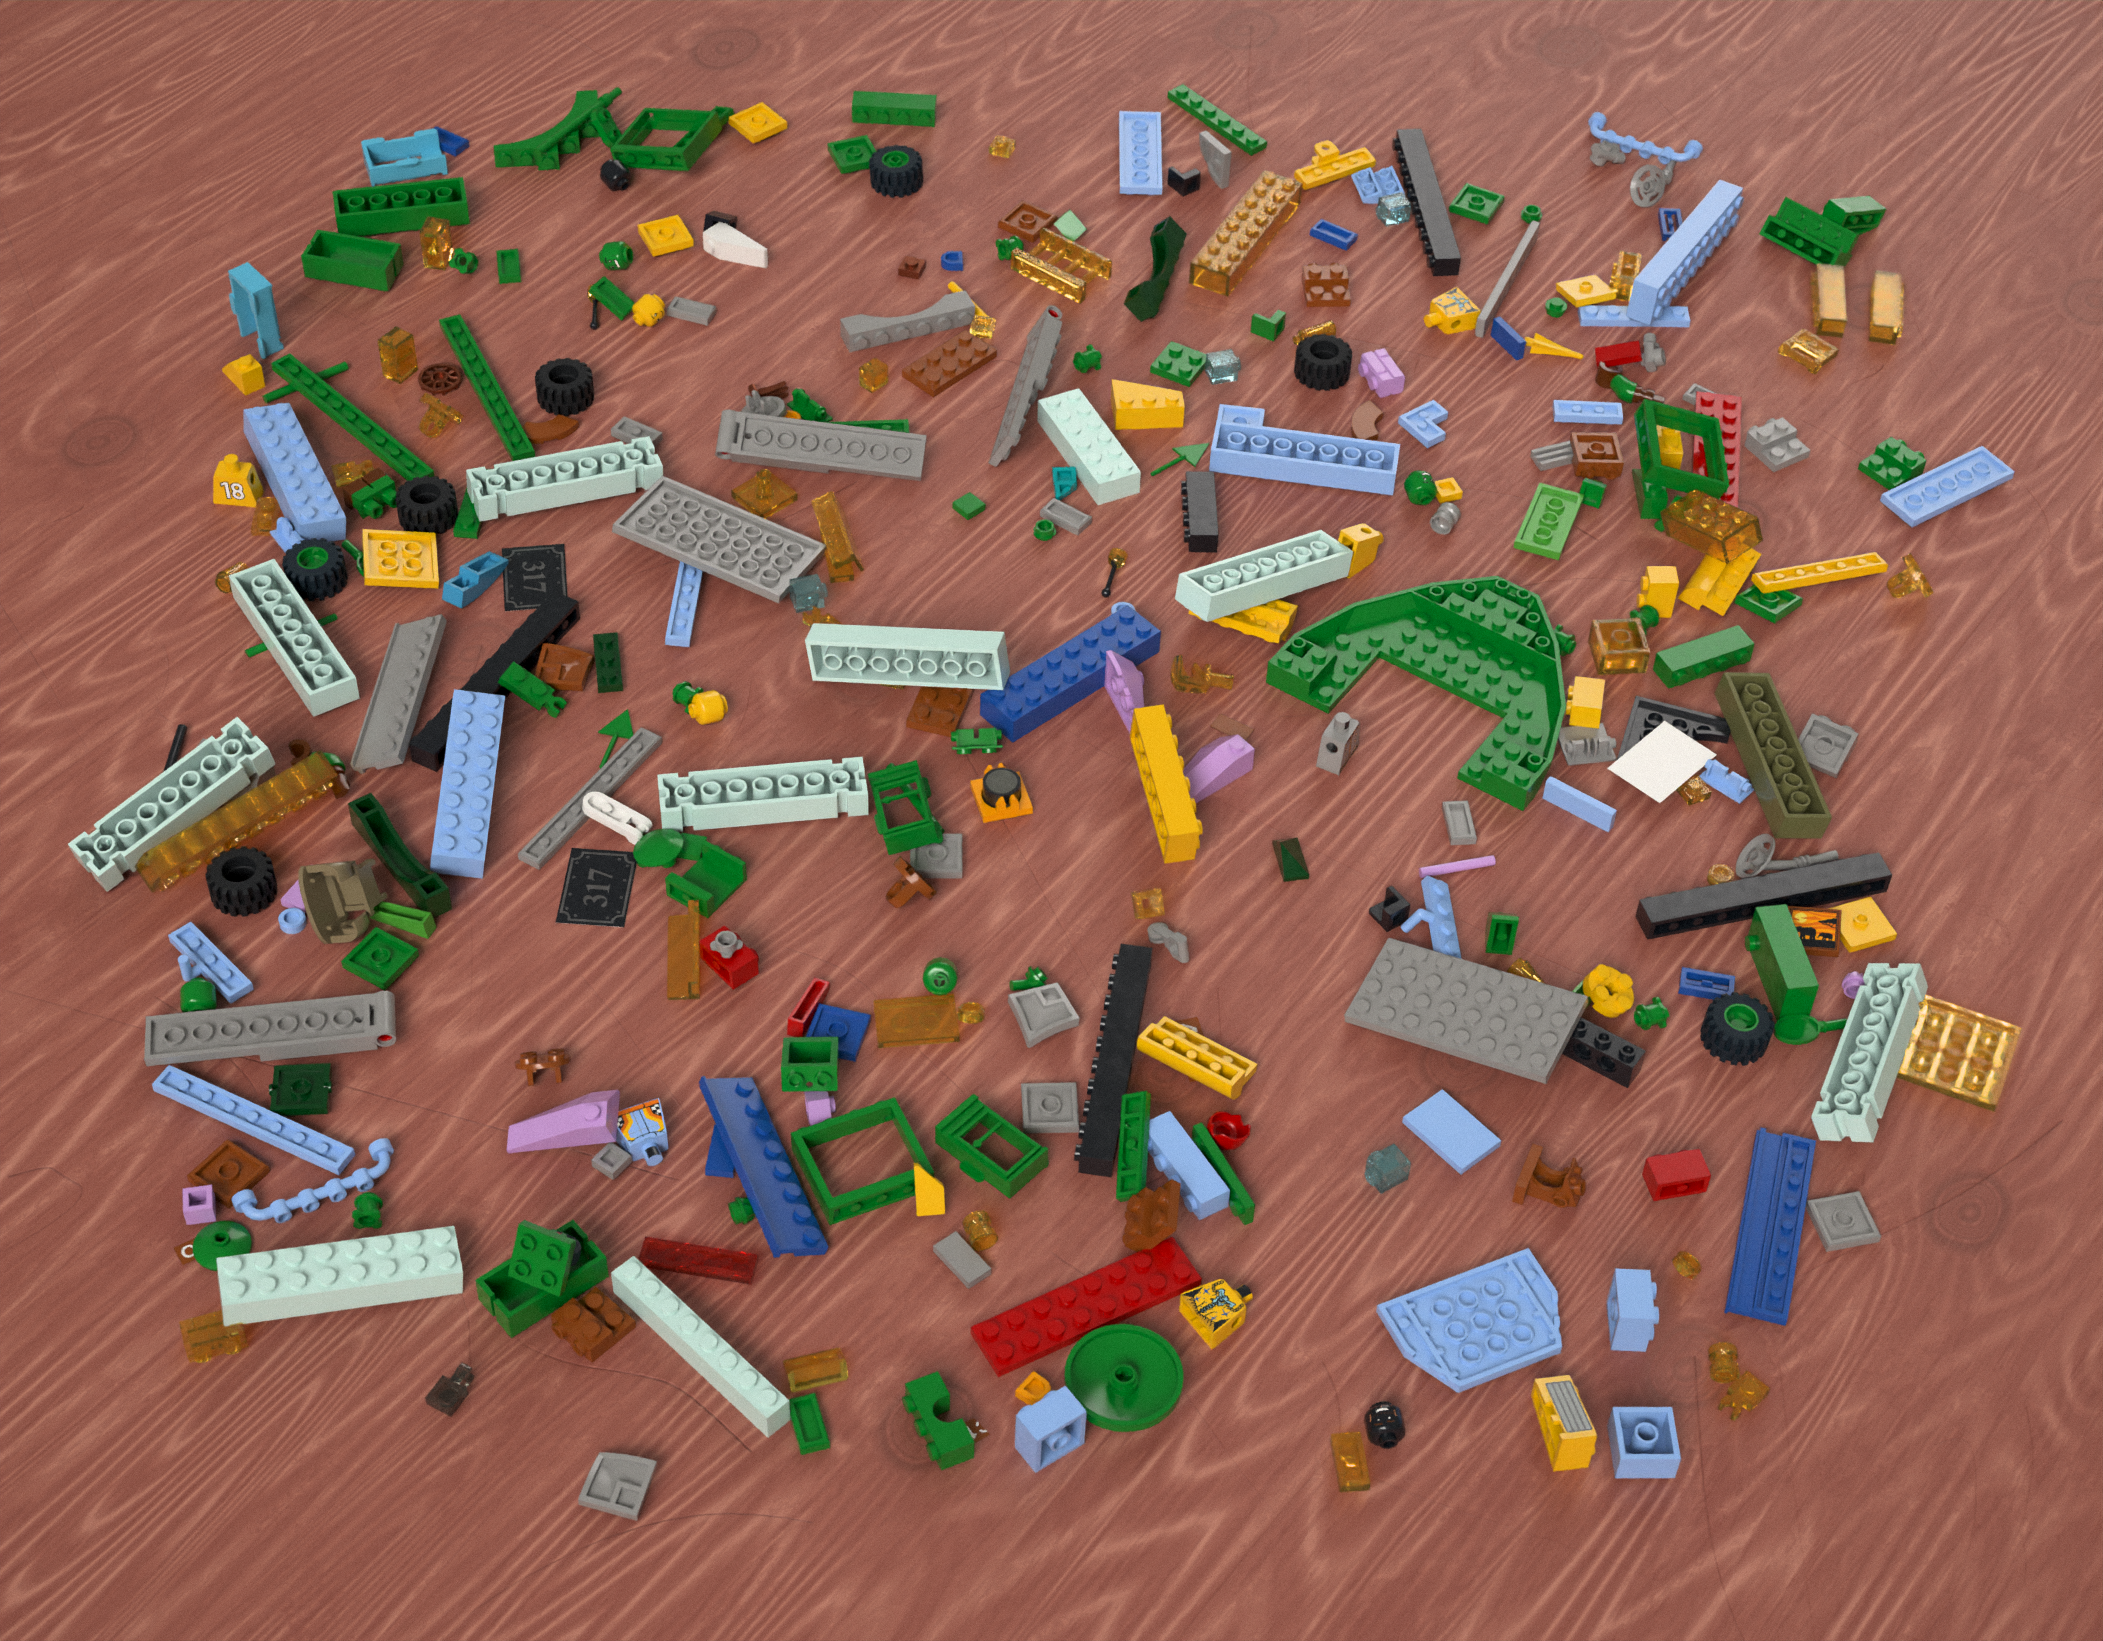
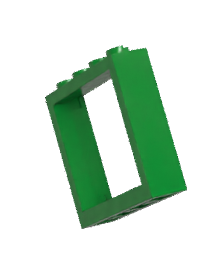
(632, 155)
(1655, 413)
(870, 1196)

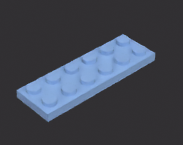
(1140, 153)
(1947, 486)

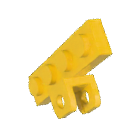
(1330, 166)

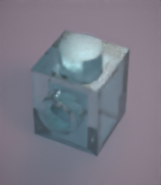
(1393, 209)
(1222, 366)
(807, 592)
(1387, 1168)

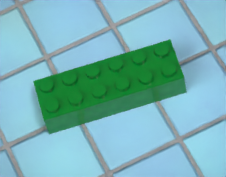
(400, 206)

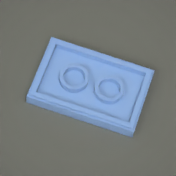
(1451, 1131)

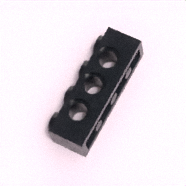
(1605, 1053)

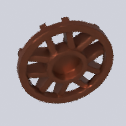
(439, 378)

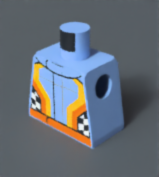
(643, 1132)

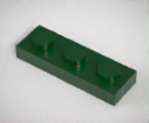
(607, 662)

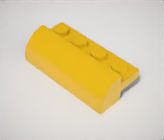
(1718, 583)
(1268, 621)
(1196, 1057)

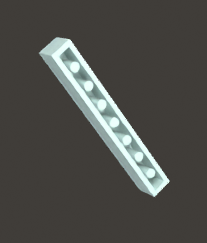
(701, 1346)

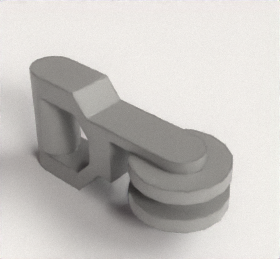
(1175, 942)

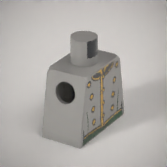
(1341, 733)

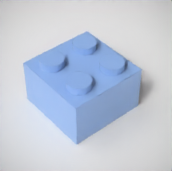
(1631, 1310)
(1050, 1428)
(1643, 1442)

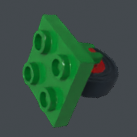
(543, 1257)

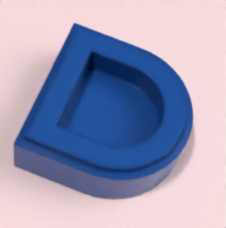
(952, 261)

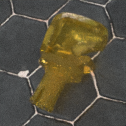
(1201, 679)

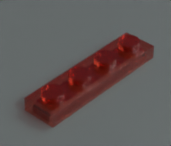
(698, 1260)

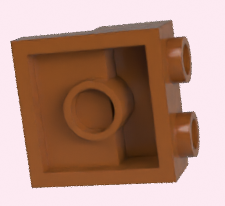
(1326, 285)
(1596, 455)
(1151, 1216)
(591, 1324)

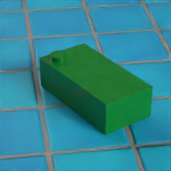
(1781, 961)

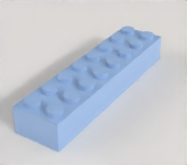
(1304, 457)
(294, 472)
(467, 784)

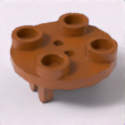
(531, 1062)

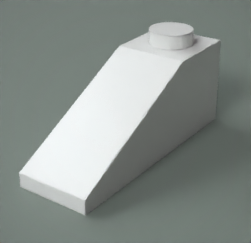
(733, 246)

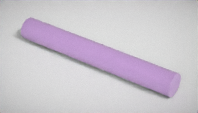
(1457, 866)

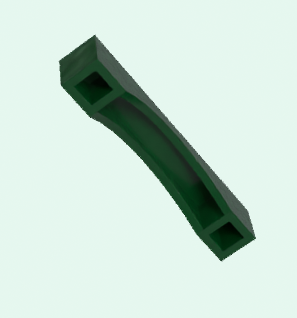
(1166, 243)
(419, 883)

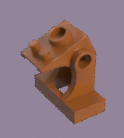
(1534, 1174)

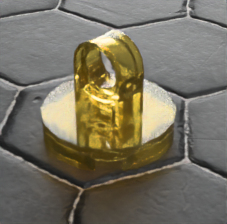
(437, 413)
(1911, 578)

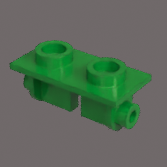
(808, 408)
(966, 742)

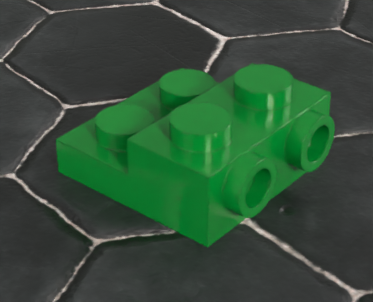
(1893, 463)

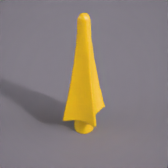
(1542, 345)

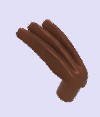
(776, 390)

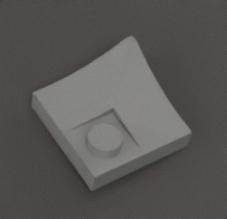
(1216, 157)
(1042, 1012)
(618, 1484)

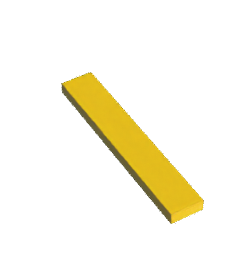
(1819, 572)

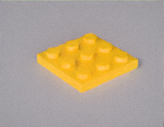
(400, 558)

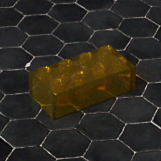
(1711, 526)

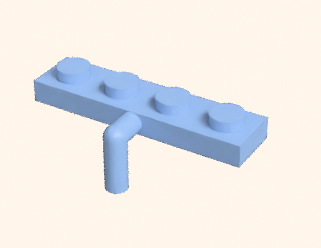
(1439, 917)
(209, 962)

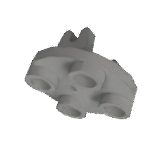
(764, 405)

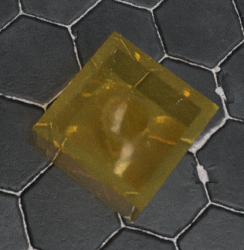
(1619, 646)

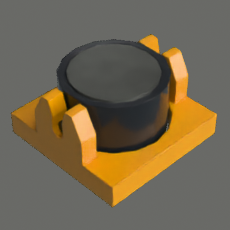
(1001, 794)

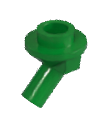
(1035, 979)

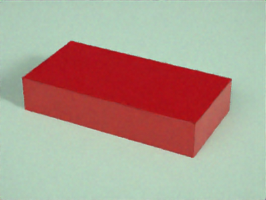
(1619, 354)

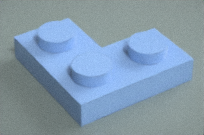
(1422, 423)

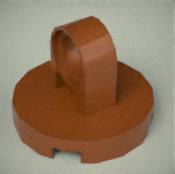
(908, 885)

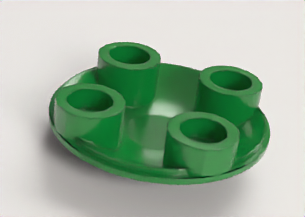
(658, 848)

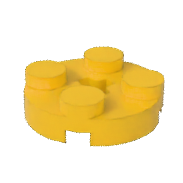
(1618, 984)

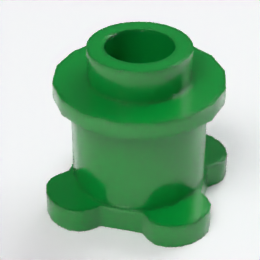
(1007, 245)
(464, 261)
(1088, 359)
(1648, 615)
(1566, 642)
(684, 693)
(1651, 1014)
(367, 1211)

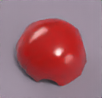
(1228, 1130)

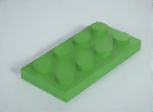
(1548, 521)

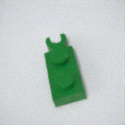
(531, 689)

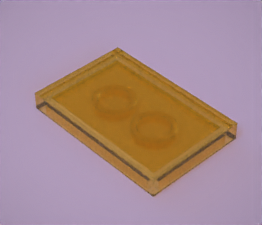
(916, 1021)

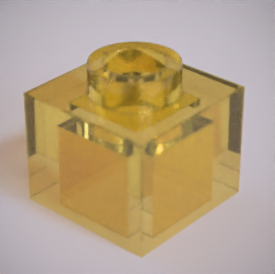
(873, 375)
(1155, 906)

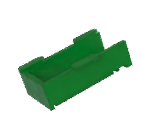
(912, 834)
(974, 1163)

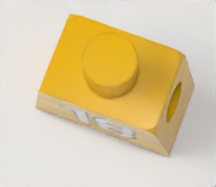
(236, 483)

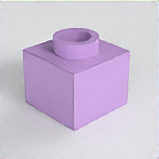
(818, 1106)
(199, 1205)

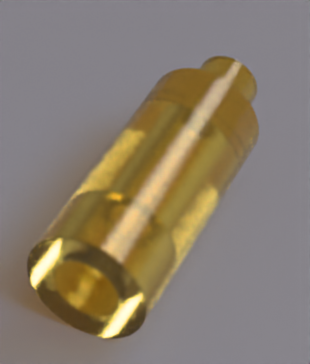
(1323, 328)

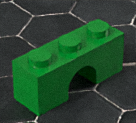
(946, 1441)

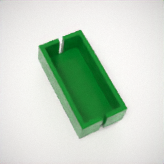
(352, 260)
(521, 1304)

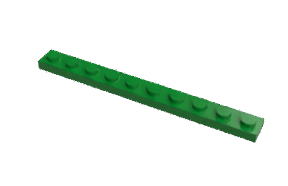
(487, 388)
(350, 418)

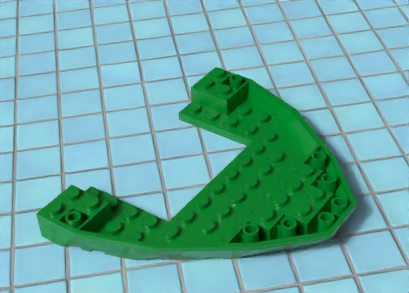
(1464, 636)

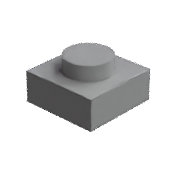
(611, 1160)

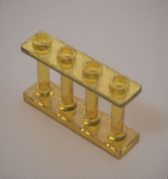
(1055, 278)

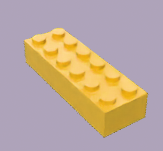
(1165, 784)

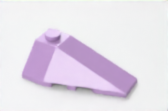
(1124, 686)
(1218, 765)
(574, 1123)

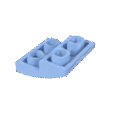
(1376, 184)

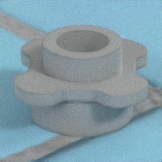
(726, 944)

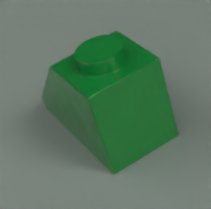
(1500, 932)

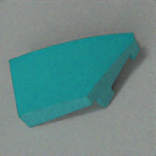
(1064, 481)

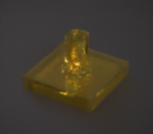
(764, 494)

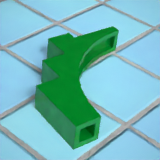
(523, 153)

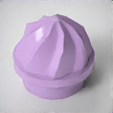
(1852, 983)

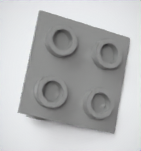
(1586, 745)

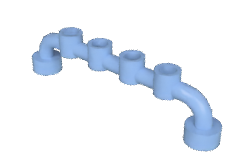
(1646, 149)
(308, 1199)

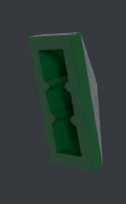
(1290, 859)

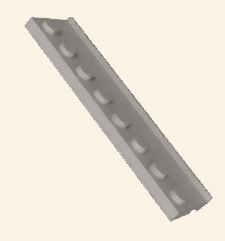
(398, 694)

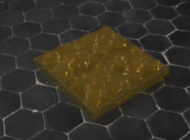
(1959, 1053)

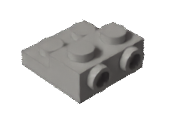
(1776, 444)
(1827, 744)

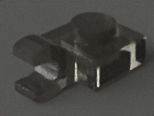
(451, 1392)

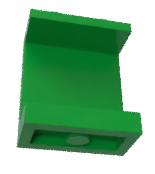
(709, 880)

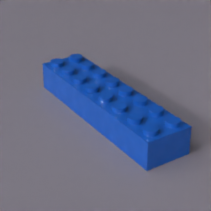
(1067, 673)

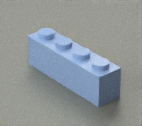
(1183, 1162)

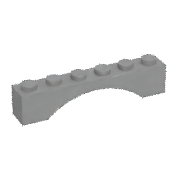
(869, 331)

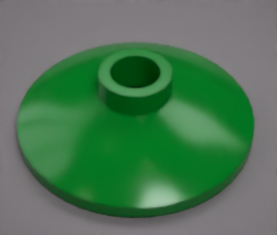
(207, 1249)

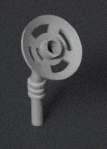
(1649, 185)
(1761, 858)

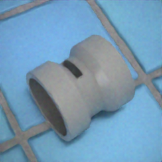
(1445, 518)

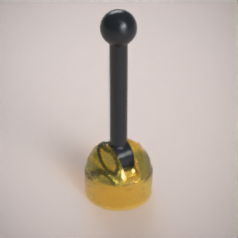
(594, 324)
(1116, 559)

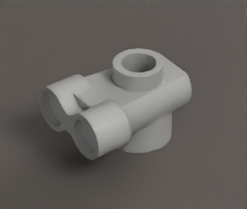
(1606, 151)
(1653, 354)

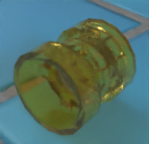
(979, 1228)
(1723, 1360)

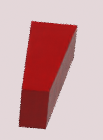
(804, 1011)

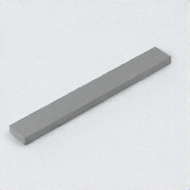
(1507, 279)
(606, 781)

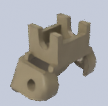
(332, 891)

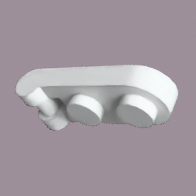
(616, 816)

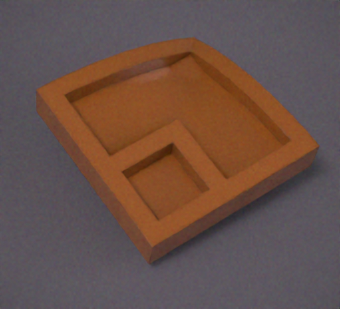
(563, 667)

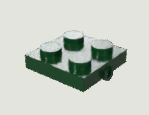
(301, 1089)

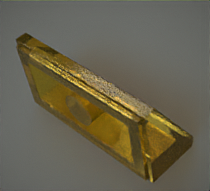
(815, 1369)

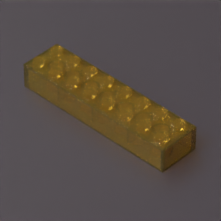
(1245, 233)
(236, 821)

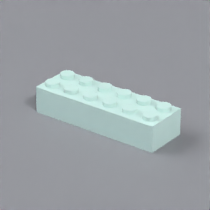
(1088, 446)

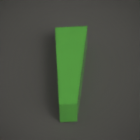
(405, 918)

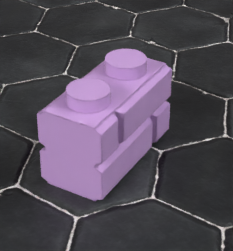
(1381, 373)

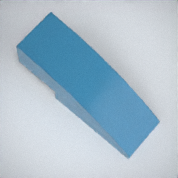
(473, 579)

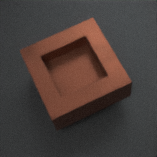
(911, 267)

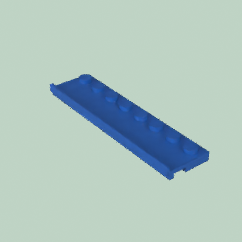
(763, 1167)
(1770, 1227)

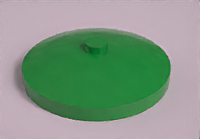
(1124, 1377)

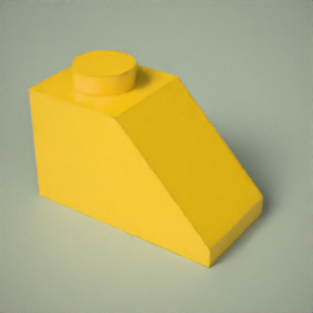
(245, 374)

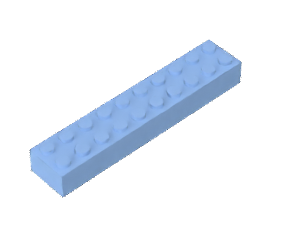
(1685, 252)

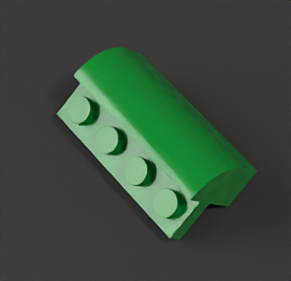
(1810, 234)

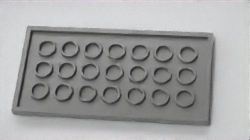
(719, 538)
(1467, 1010)

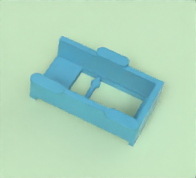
(423, 144)
(255, 308)

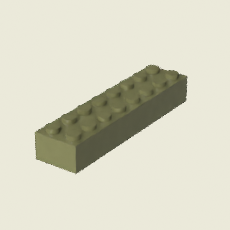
(1772, 756)

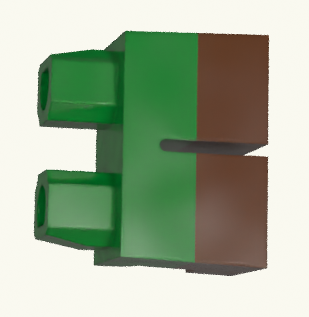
(370, 494)

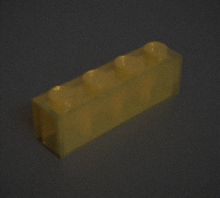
(1828, 300)
(1886, 307)

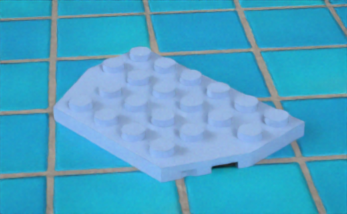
(1478, 1322)

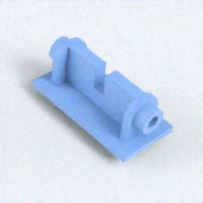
(285, 535)
(1730, 784)

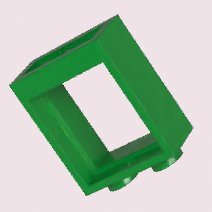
(799, 1068)

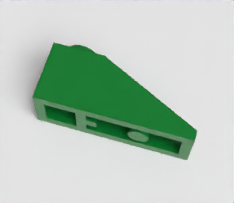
(1650, 497)

